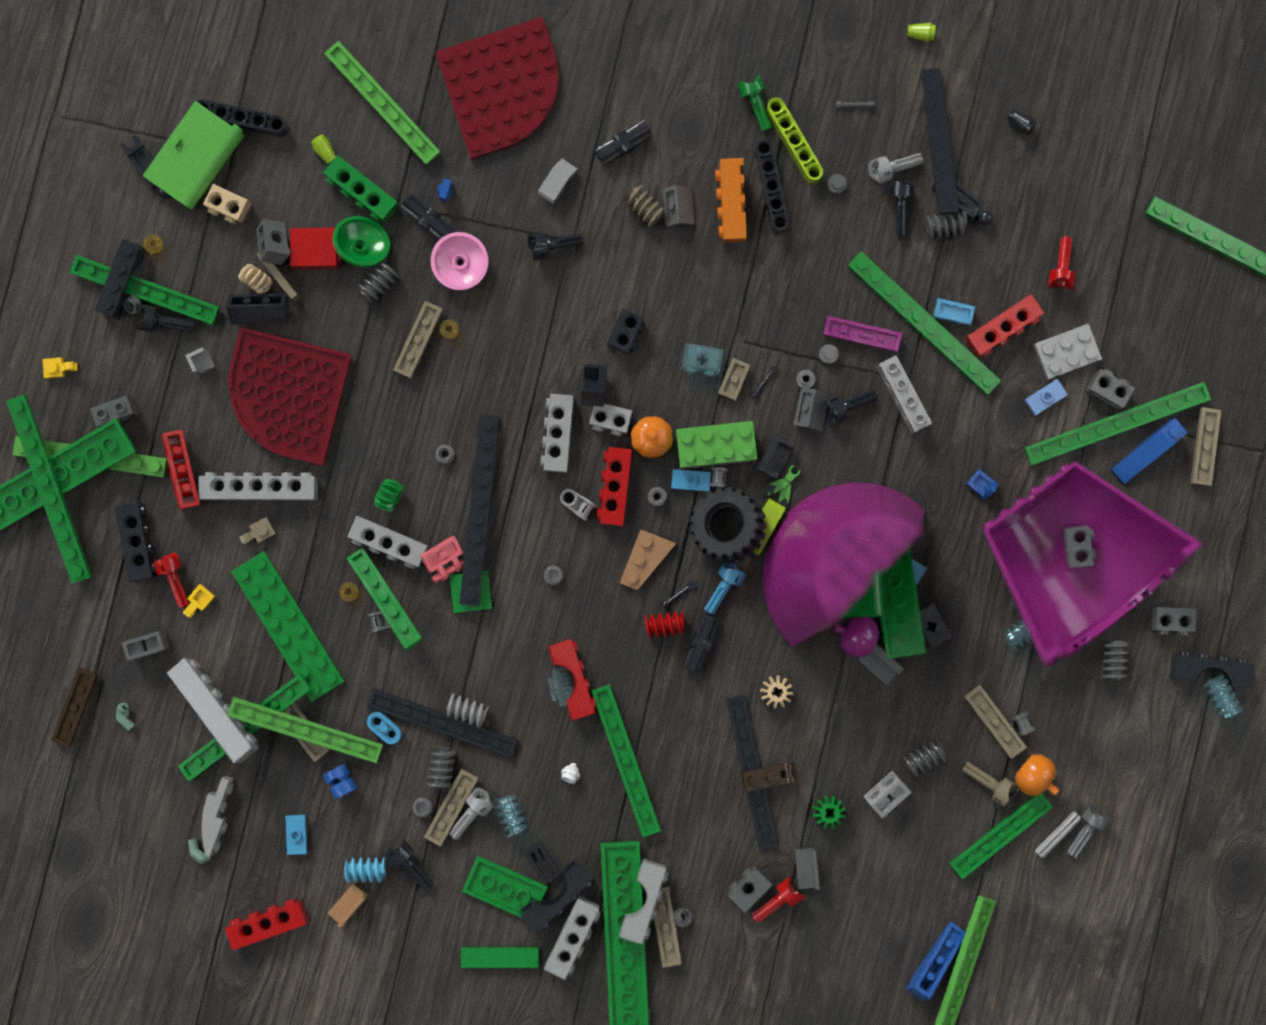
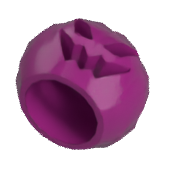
(858, 636)

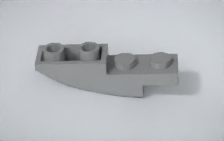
(212, 822)

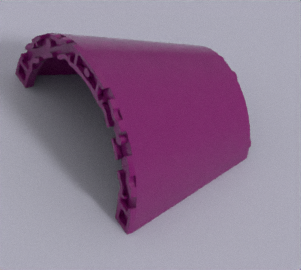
(830, 549)
(1078, 604)

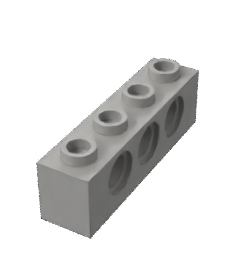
(903, 394)
(554, 403)
(358, 536)
(555, 963)

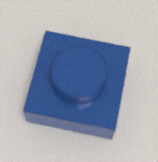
(444, 190)

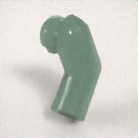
(122, 716)
(195, 853)

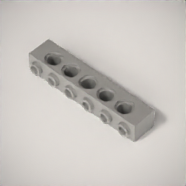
(208, 488)

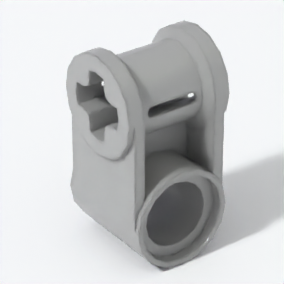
(578, 504)

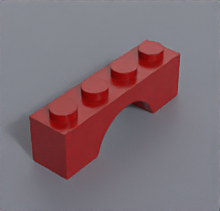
(580, 702)

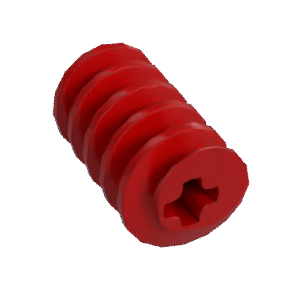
(664, 624)

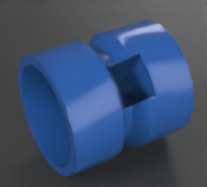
(339, 788)

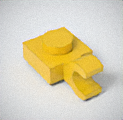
(57, 367)
(199, 599)

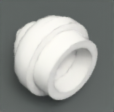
(570, 773)

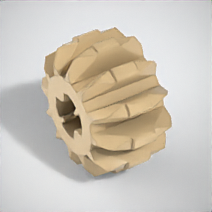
(255, 279)
(774, 698)

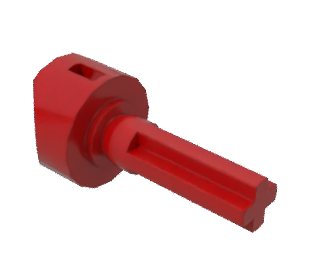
(1062, 275)
(167, 566)
(786, 894)

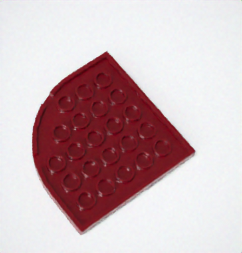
(501, 85)
(287, 393)

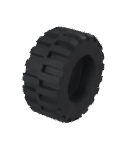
(710, 508)

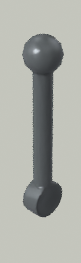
(839, 104)

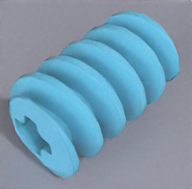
(365, 870)

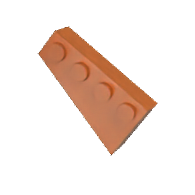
(731, 200)

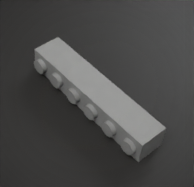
(213, 710)

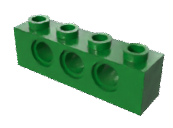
(340, 168)

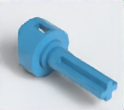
(729, 577)

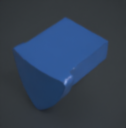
(982, 484)

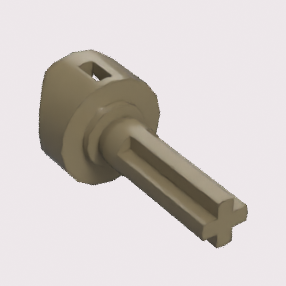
(1000, 789)

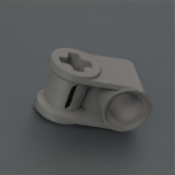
(378, 622)

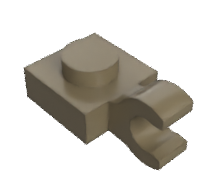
(260, 531)

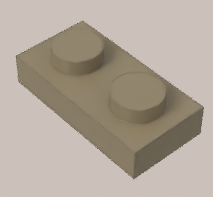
(734, 379)

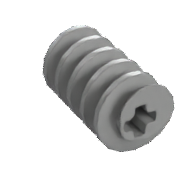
(466, 710)

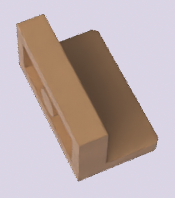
(347, 904)

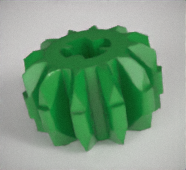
(388, 495)
(829, 819)

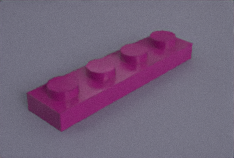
(862, 334)

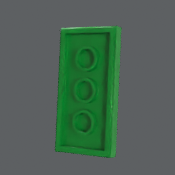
(502, 886)

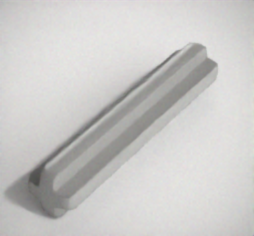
(1058, 834)

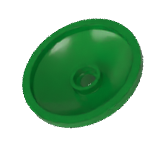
(363, 234)

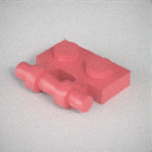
(442, 554)

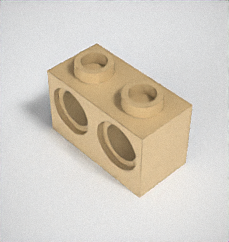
(229, 200)

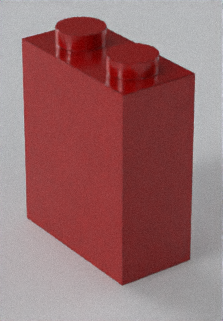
(313, 249)

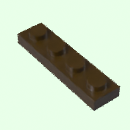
(74, 707)

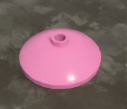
(449, 251)

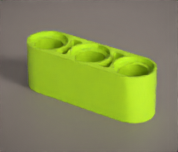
(773, 513)

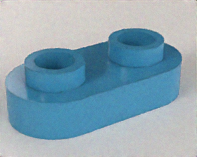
(383, 729)

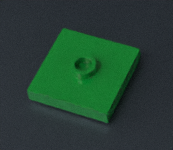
(485, 596)

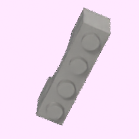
(636, 924)

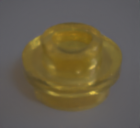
(158, 246)
(449, 335)
(355, 591)

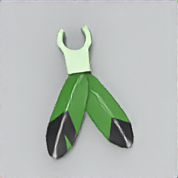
(783, 486)

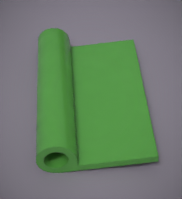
(193, 155)

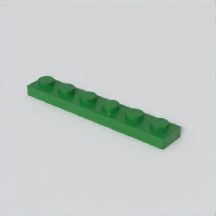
(385, 599)
(1000, 835)

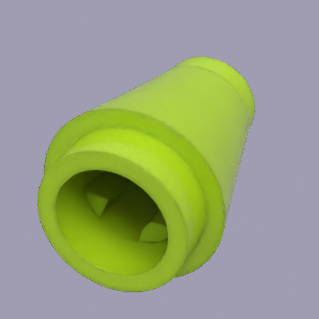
(922, 31)
(323, 148)

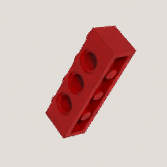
(1027, 307)
(621, 456)
(180, 470)
(239, 937)

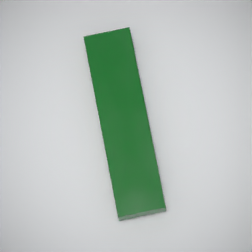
(499, 957)

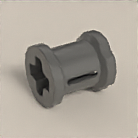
(718, 477)
(1023, 723)

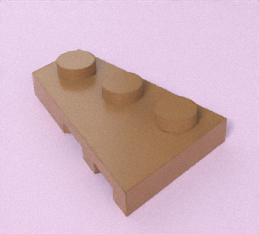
(645, 557)

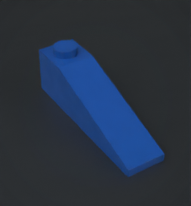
(1149, 450)
(936, 962)

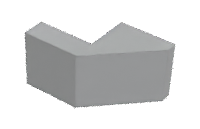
(556, 180)

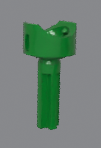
(752, 90)

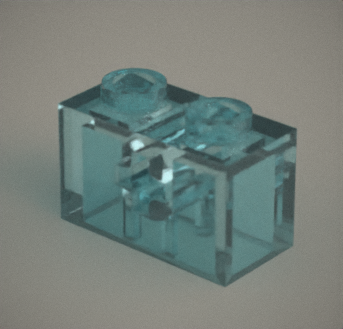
(694, 352)

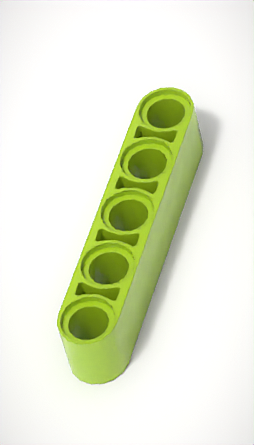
(794, 132)

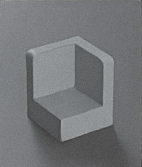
(200, 361)

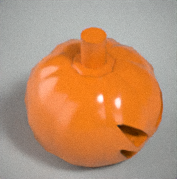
(652, 437)
(1037, 776)

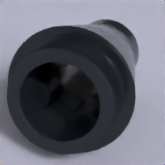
(1022, 122)

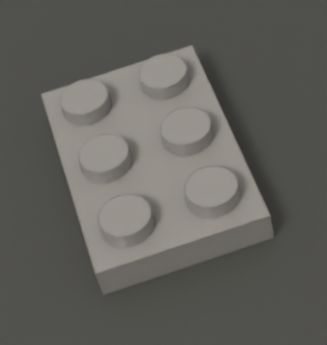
(1067, 351)

